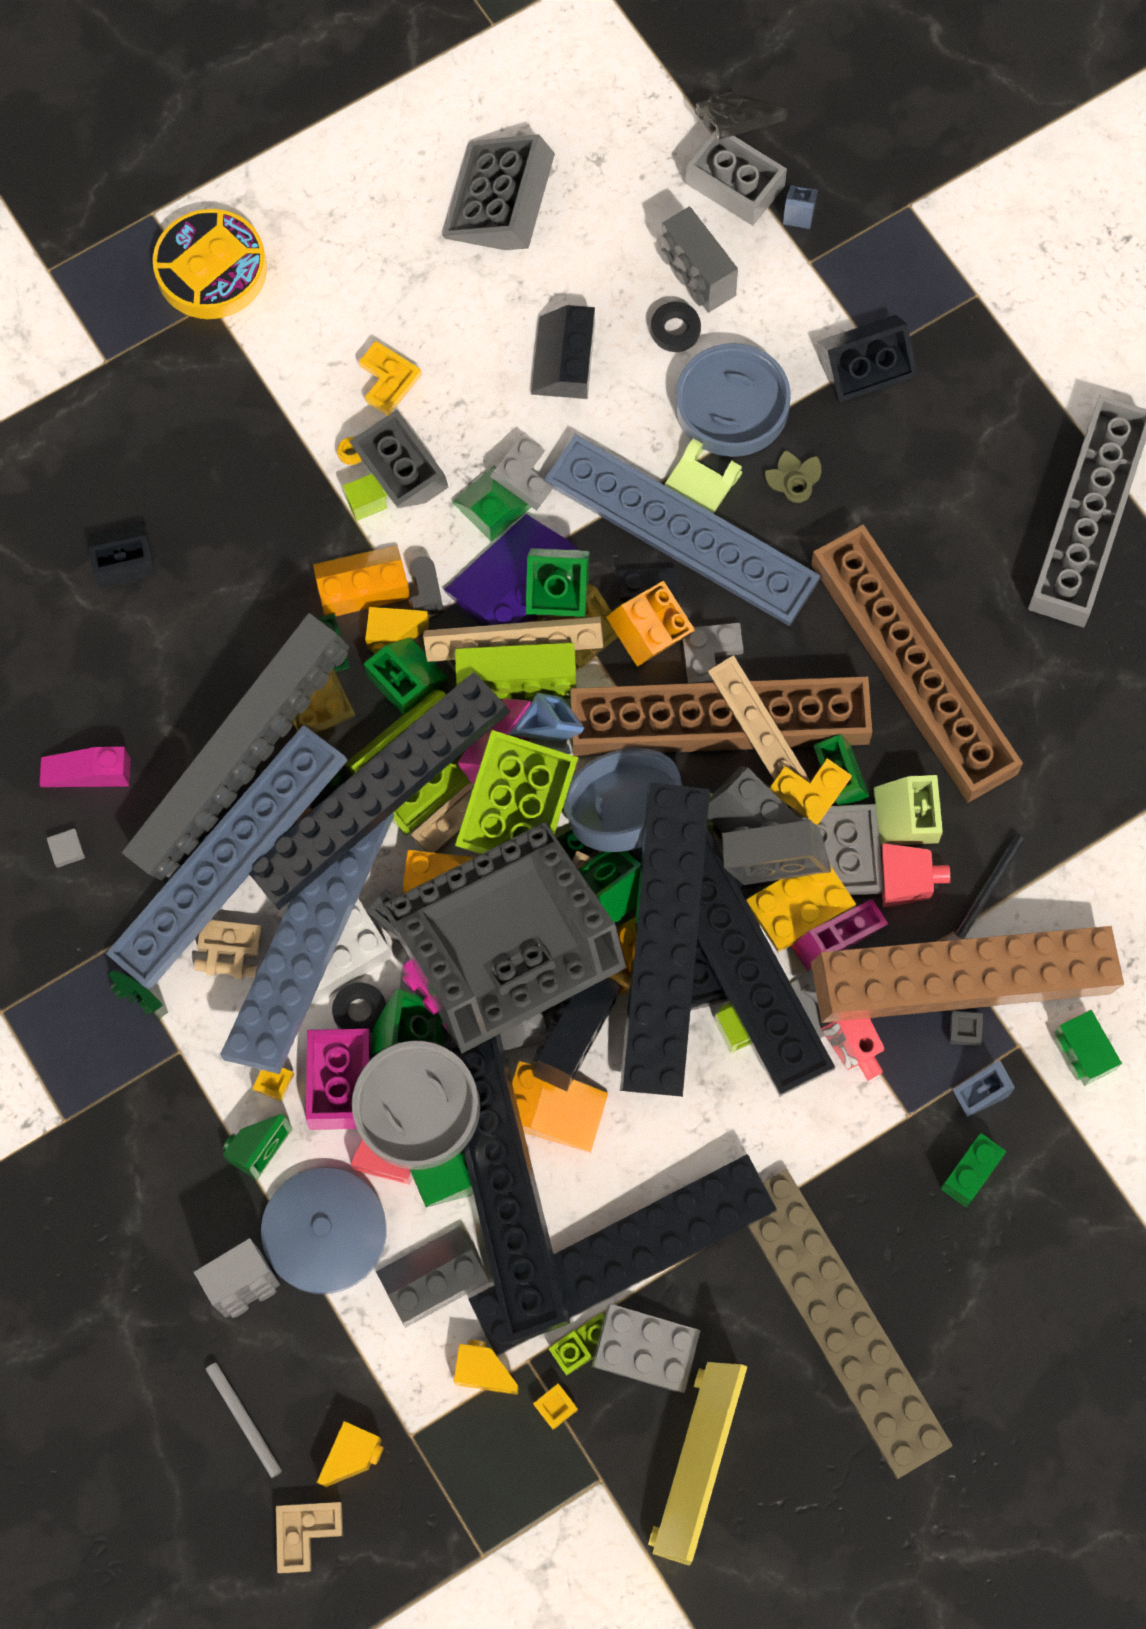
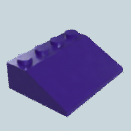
(496, 583)

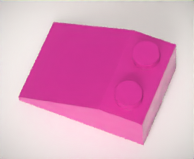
(333, 1068)

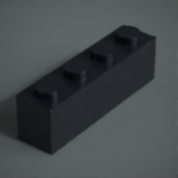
(574, 1033)

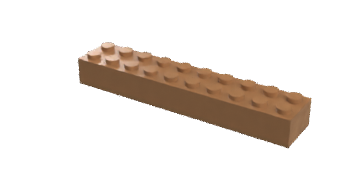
(916, 664)
(700, 720)
(966, 973)

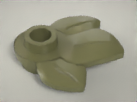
(793, 474)

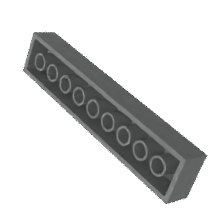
(237, 749)

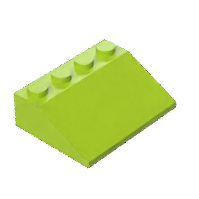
(514, 792)
(431, 795)

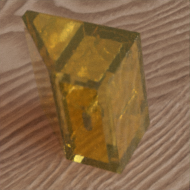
(326, 708)

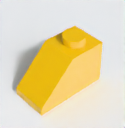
(393, 625)
(481, 1369)
(350, 1454)

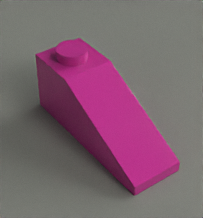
(86, 768)
(840, 932)

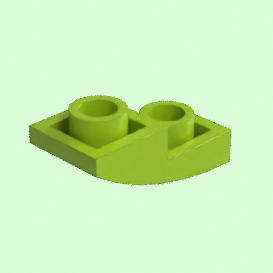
(578, 1346)

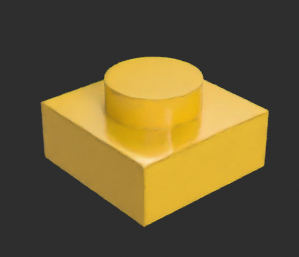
(273, 1084)
(555, 1406)

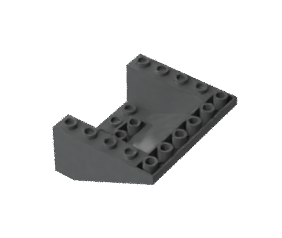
(505, 936)

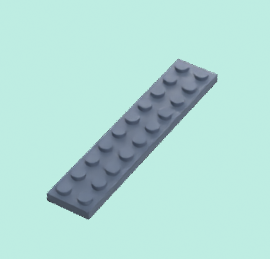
(682, 530)
(226, 857)
(299, 959)

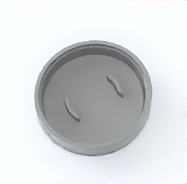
(416, 1105)

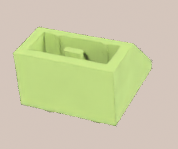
(909, 811)

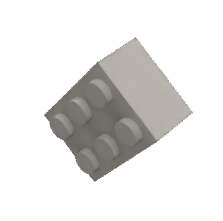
(736, 176)
(237, 1279)

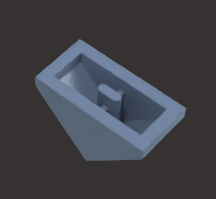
(800, 207)
(984, 1089)

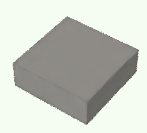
(65, 848)

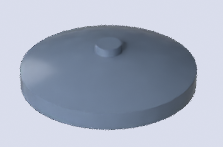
(324, 1230)

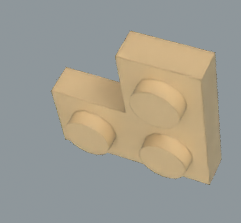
(297, 1526)

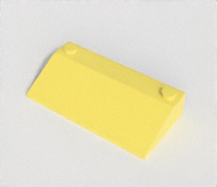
(699, 1462)

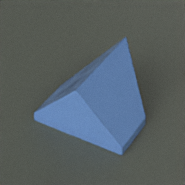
(548, 720)

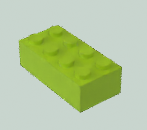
(521, 669)

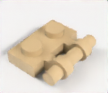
(229, 939)

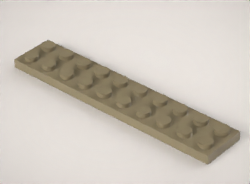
(847, 1331)

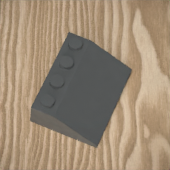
(500, 192)

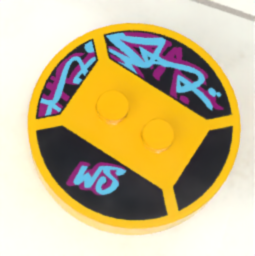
(210, 263)

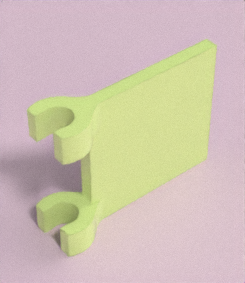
(700, 482)

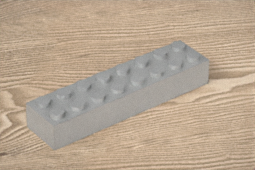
(1091, 512)

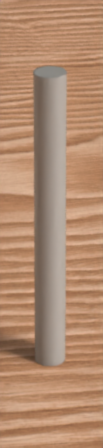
(243, 1420)

